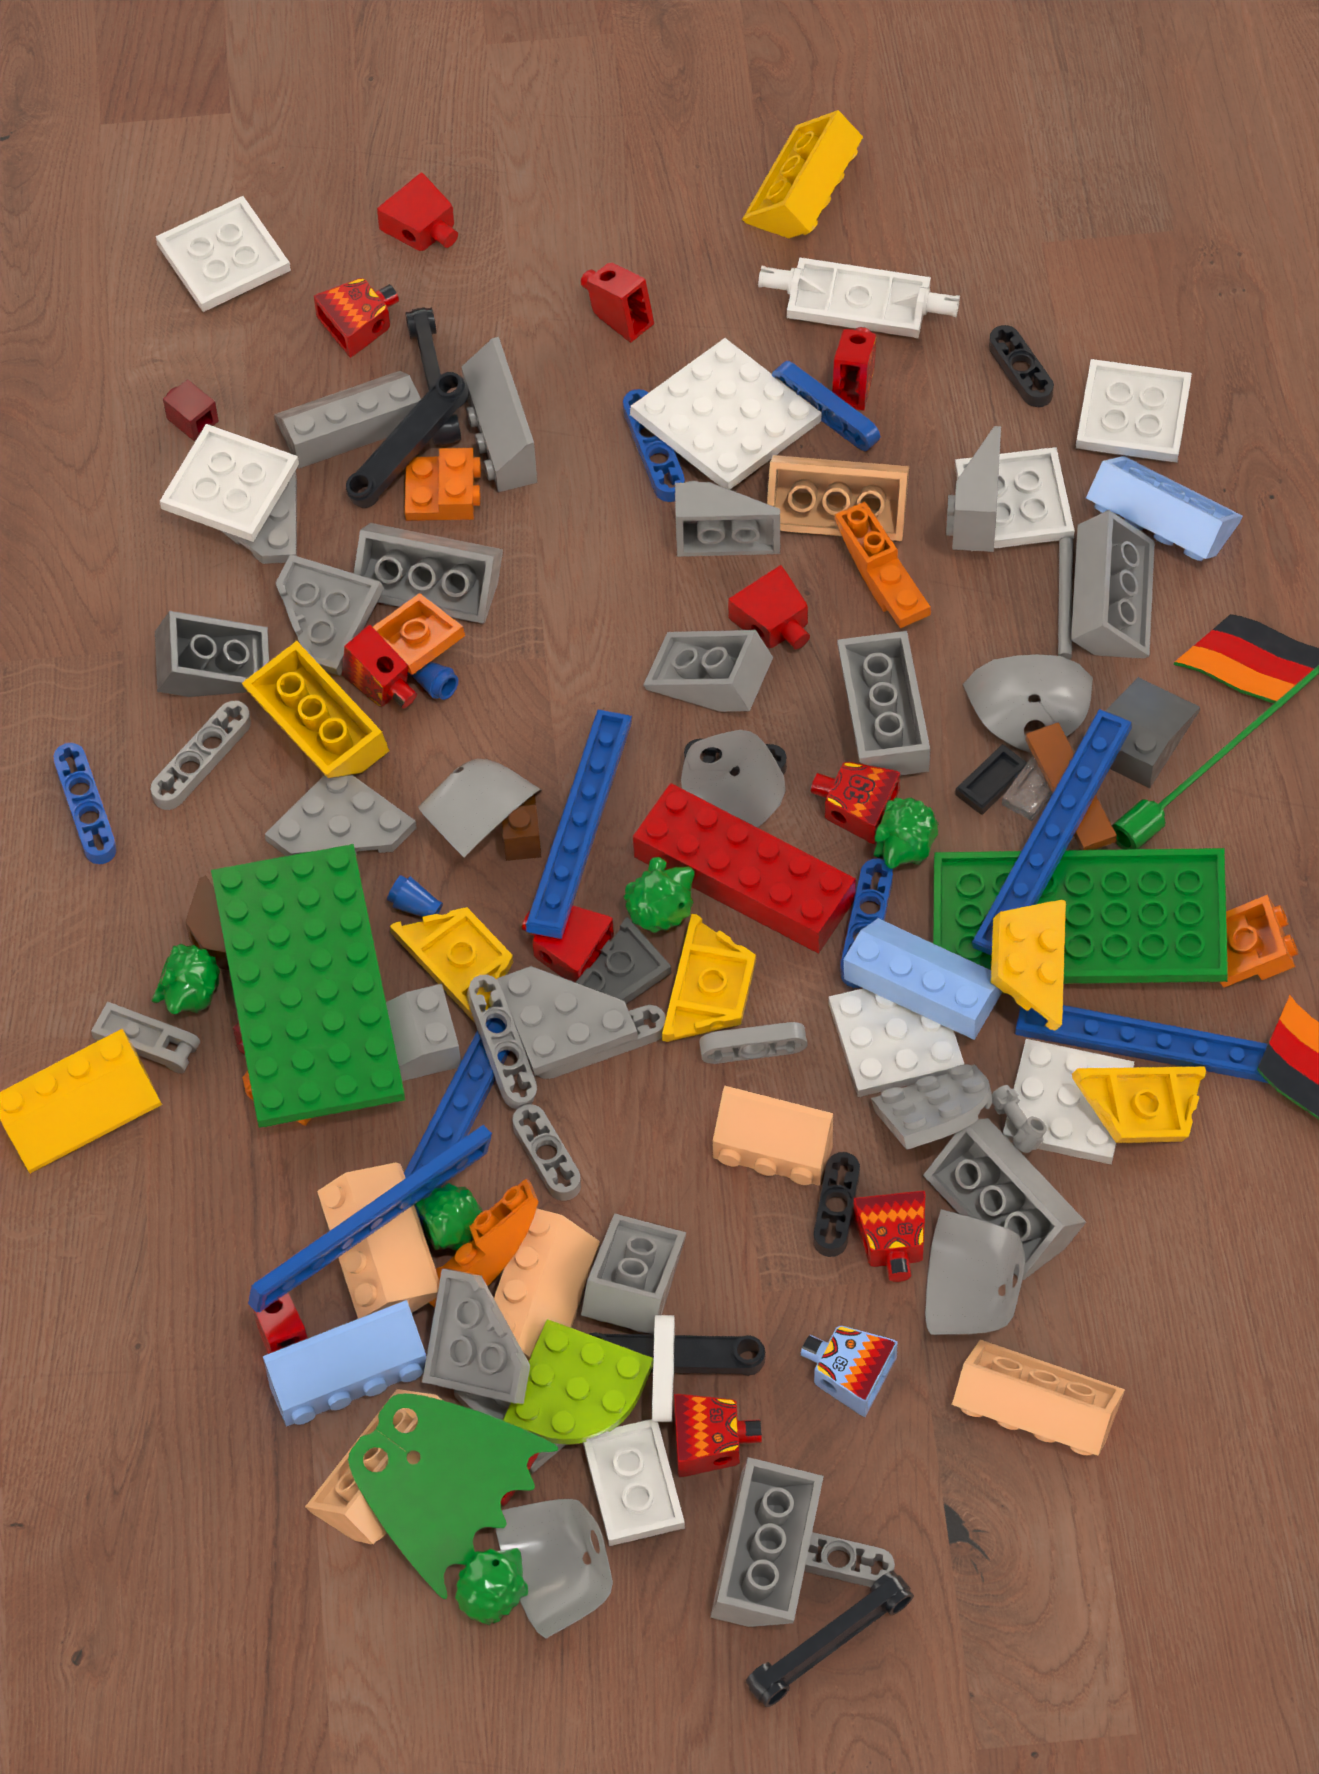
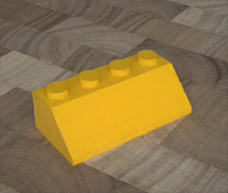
(804, 176)
(317, 713)
(76, 1100)

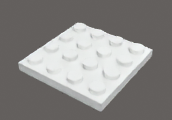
(725, 414)

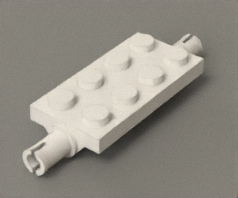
(858, 296)

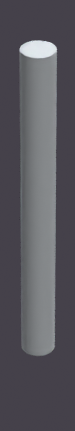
(1065, 597)

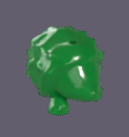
(905, 832)
(660, 896)
(187, 980)
(447, 1216)
(491, 1585)

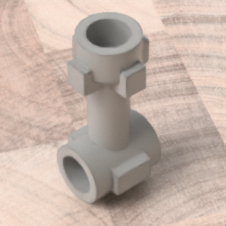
(1030, 1130)

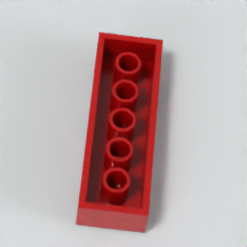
(746, 867)

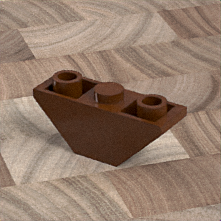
(204, 923)

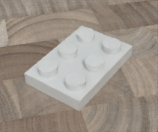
(633, 1482)

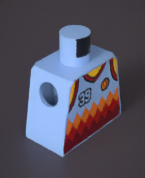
(851, 1365)

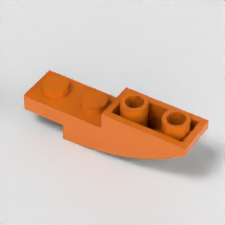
(879, 565)
(496, 1235)

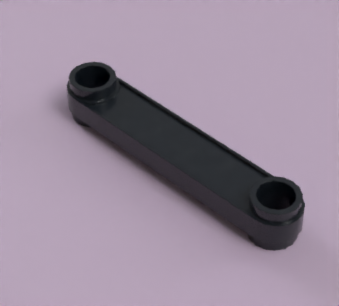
(422, 326)
(407, 439)
(700, 1353)
(772, 1682)

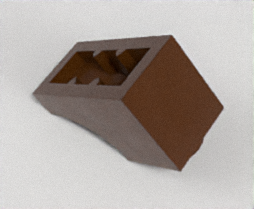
(522, 832)

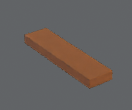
(1053, 757)

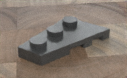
(626, 965)

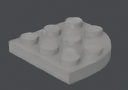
(934, 1105)

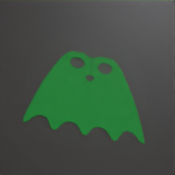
(454, 1487)

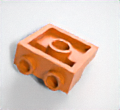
(443, 486)
(419, 632)
(1258, 941)

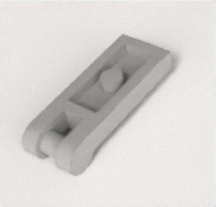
(148, 1036)

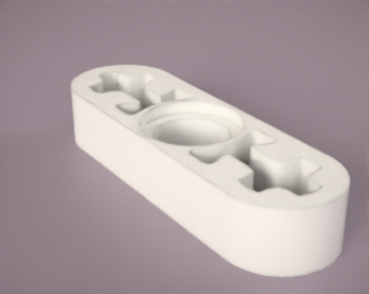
(663, 1368)

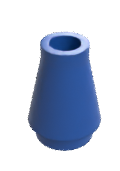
(437, 680)
(413, 898)

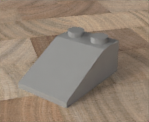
(974, 505)
(723, 522)
(711, 668)
(423, 1032)
(632, 1273)

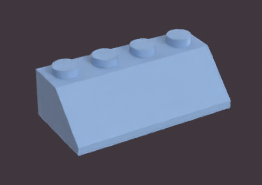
(1162, 507)
(921, 977)
(345, 1364)

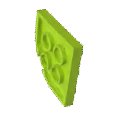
(578, 1386)

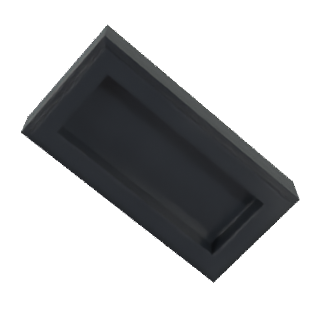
(990, 779)

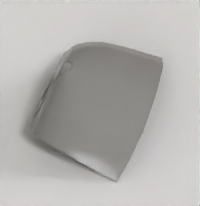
(1002, 691)
(750, 794)
(475, 802)
(965, 1273)
(552, 1549)

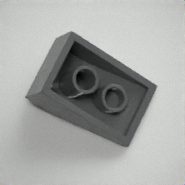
(207, 654)
(1157, 728)

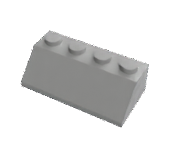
(347, 418)
(499, 419)
(446, 571)
(1113, 588)
(885, 702)
(995, 1183)
(767, 1545)

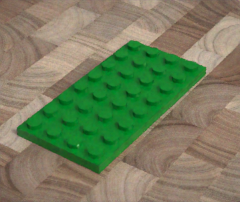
(1125, 912)
(307, 986)

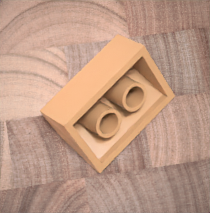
(773, 1136)

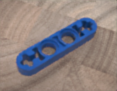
(835, 411)
(649, 446)
(84, 803)
(863, 894)

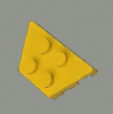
(455, 951)
(1031, 957)
(709, 983)
(1142, 1101)

